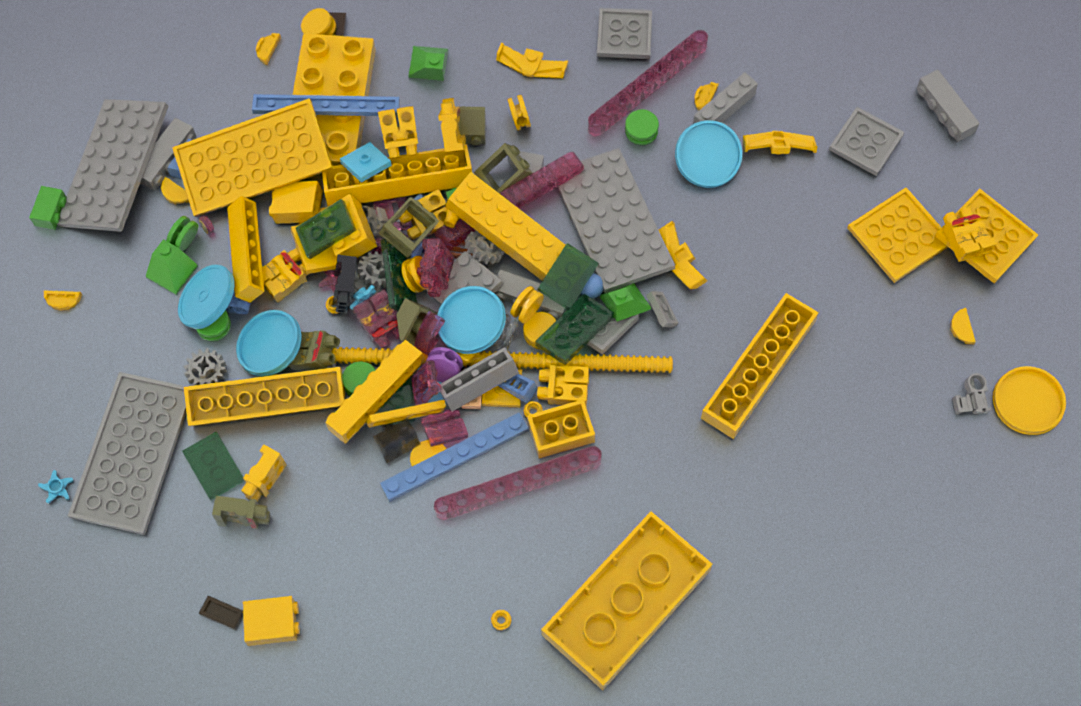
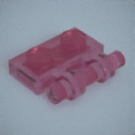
(444, 432)

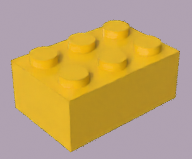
(362, 239)
(561, 428)

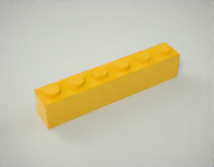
(245, 249)
(374, 391)

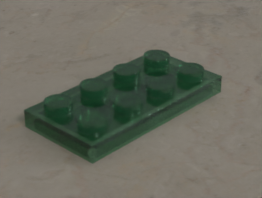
(396, 286)
(574, 329)

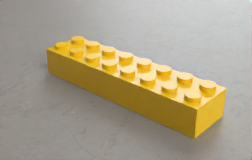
(406, 177)
(505, 225)
(759, 366)
(264, 396)

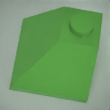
(428, 63)
(170, 267)
(625, 302)

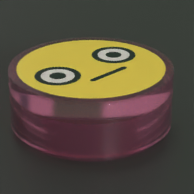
(206, 224)

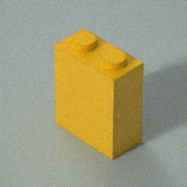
(296, 202)
(270, 620)

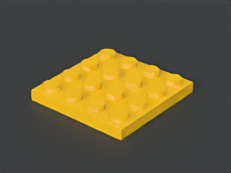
(1008, 231)
(898, 234)

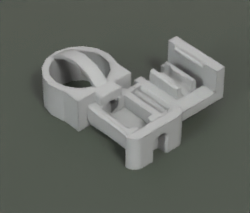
(375, 221)
(976, 400)

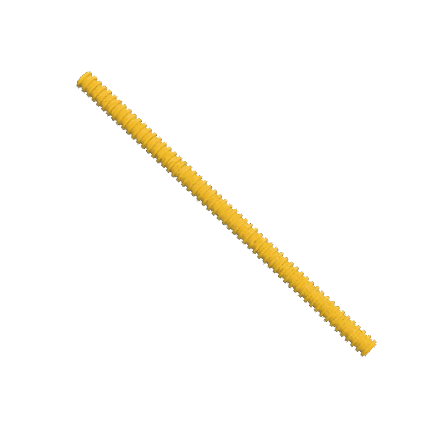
(528, 360)

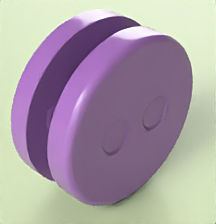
(446, 362)

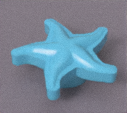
(362, 295)
(56, 487)

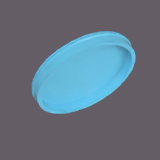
(708, 154)
(206, 296)
(472, 319)
(268, 343)

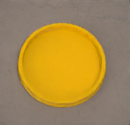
(1029, 400)

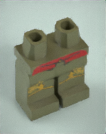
(315, 351)
(240, 511)

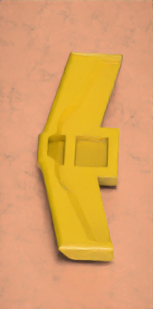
(531, 63)
(779, 142)
(682, 257)

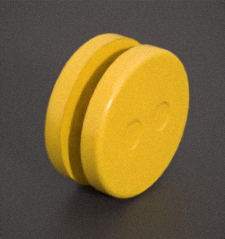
(318, 22)
(519, 113)
(410, 275)
(527, 304)
(536, 327)

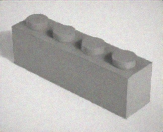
(728, 100)
(947, 105)
(162, 153)
(515, 284)
(478, 379)

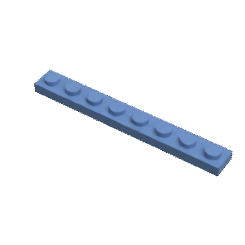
(328, 104)
(454, 457)

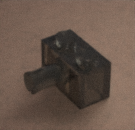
(396, 440)

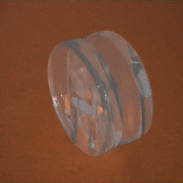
(509, 333)

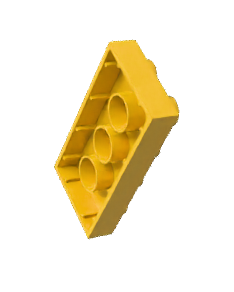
(336, 68)
(626, 600)

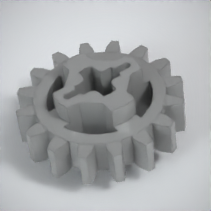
(483, 248)
(372, 270)
(199, 364)

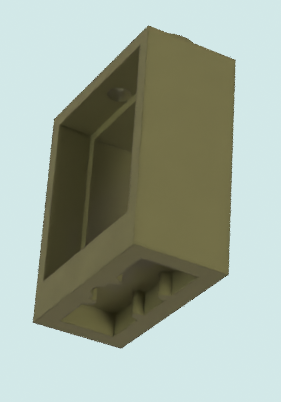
(513, 152)
(397, 238)

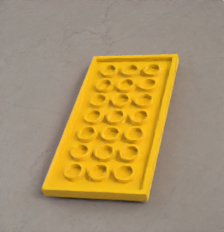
(252, 157)

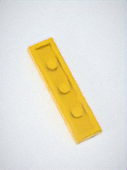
(404, 413)

